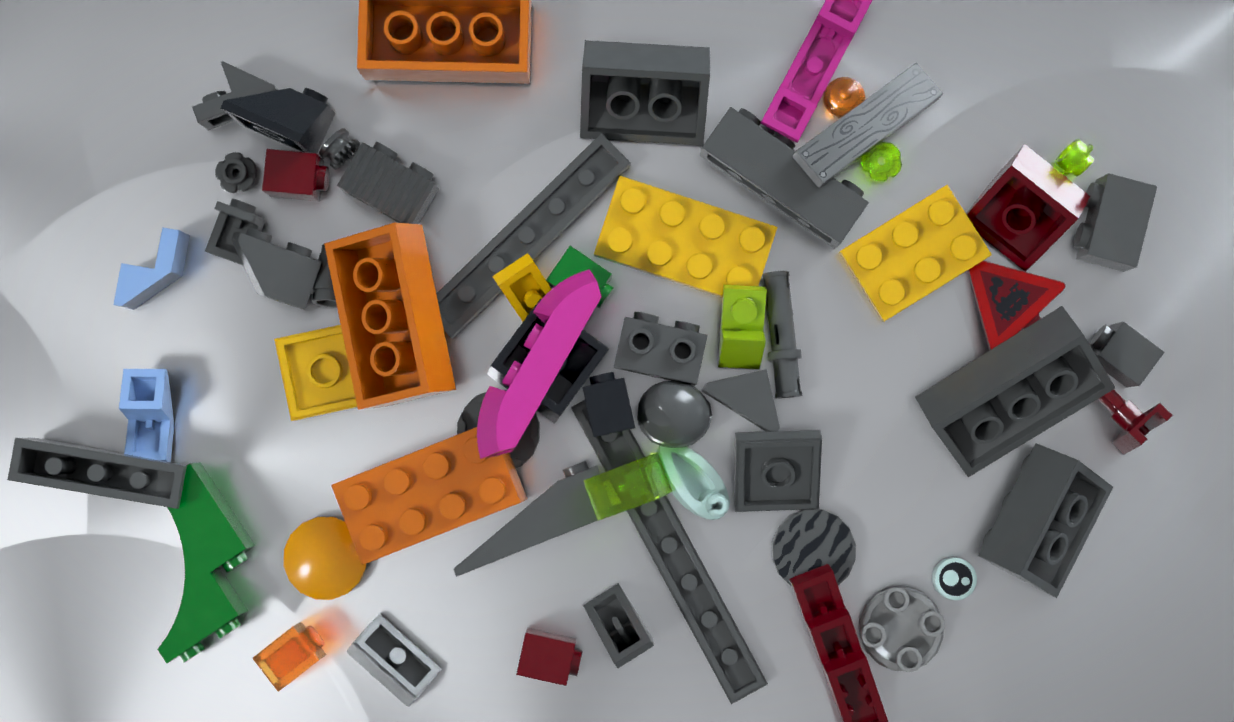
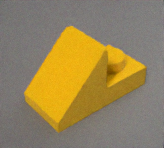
(522, 285)

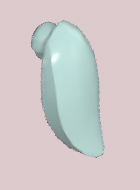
(694, 482)

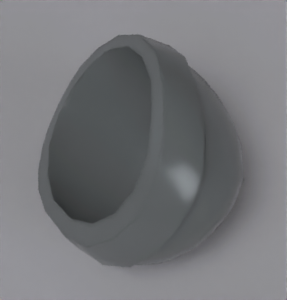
(674, 414)

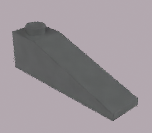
(96, 472)
(552, 514)

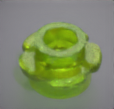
(1075, 158)
(892, 162)

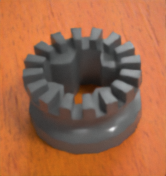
(338, 148)

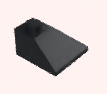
(284, 116)

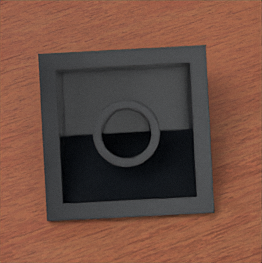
(573, 374)

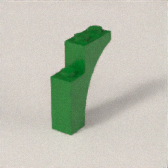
(210, 541)

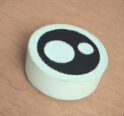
(954, 578)

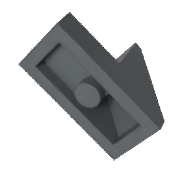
(241, 84)

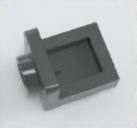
(231, 219)

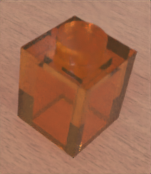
(290, 655)

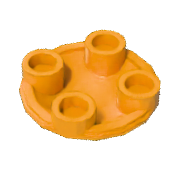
(322, 559)

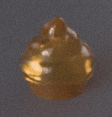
(843, 96)

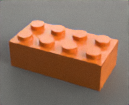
(445, 40)
(389, 315)
(425, 495)

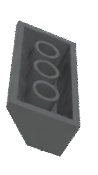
(1015, 391)

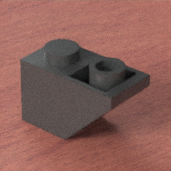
(276, 271)

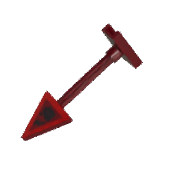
(1012, 301)

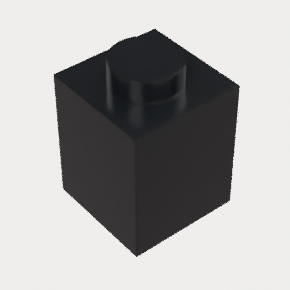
(608, 405)

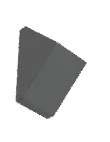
(748, 397)
(619, 626)

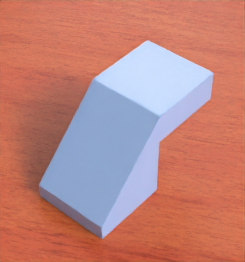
(140, 283)
(149, 411)

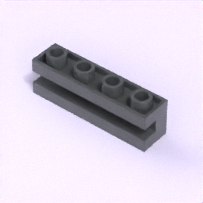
(768, 169)

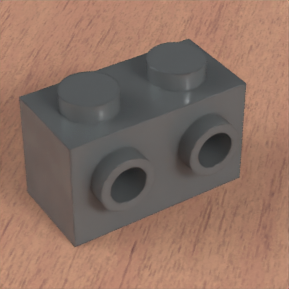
(660, 349)

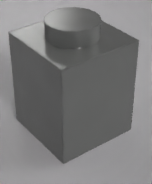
(1125, 353)

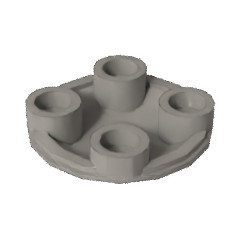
(902, 629)

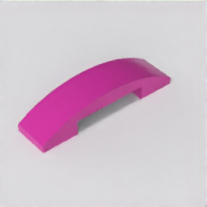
(814, 66)

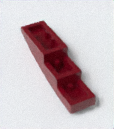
(837, 646)

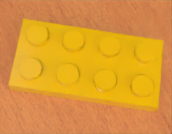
(683, 239)

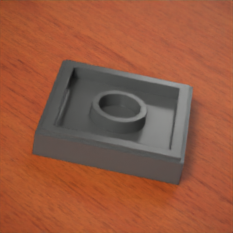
(777, 470)

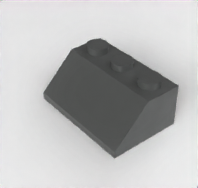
(644, 92)
(1046, 519)

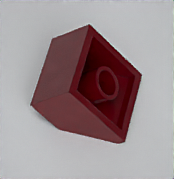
(1027, 208)

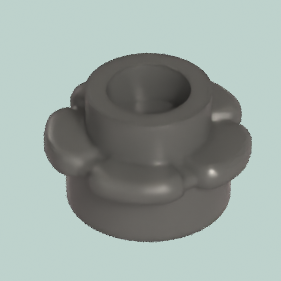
(244, 180)

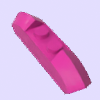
(509, 412)

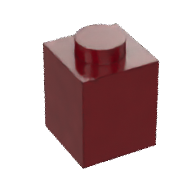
(294, 175)
(548, 657)

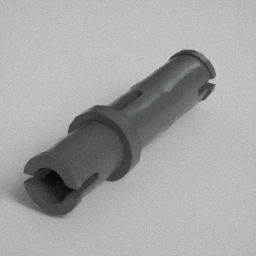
(782, 335)

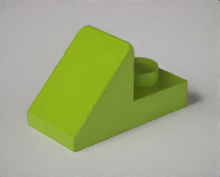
(742, 327)

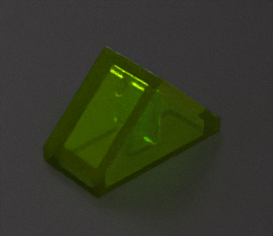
(627, 486)

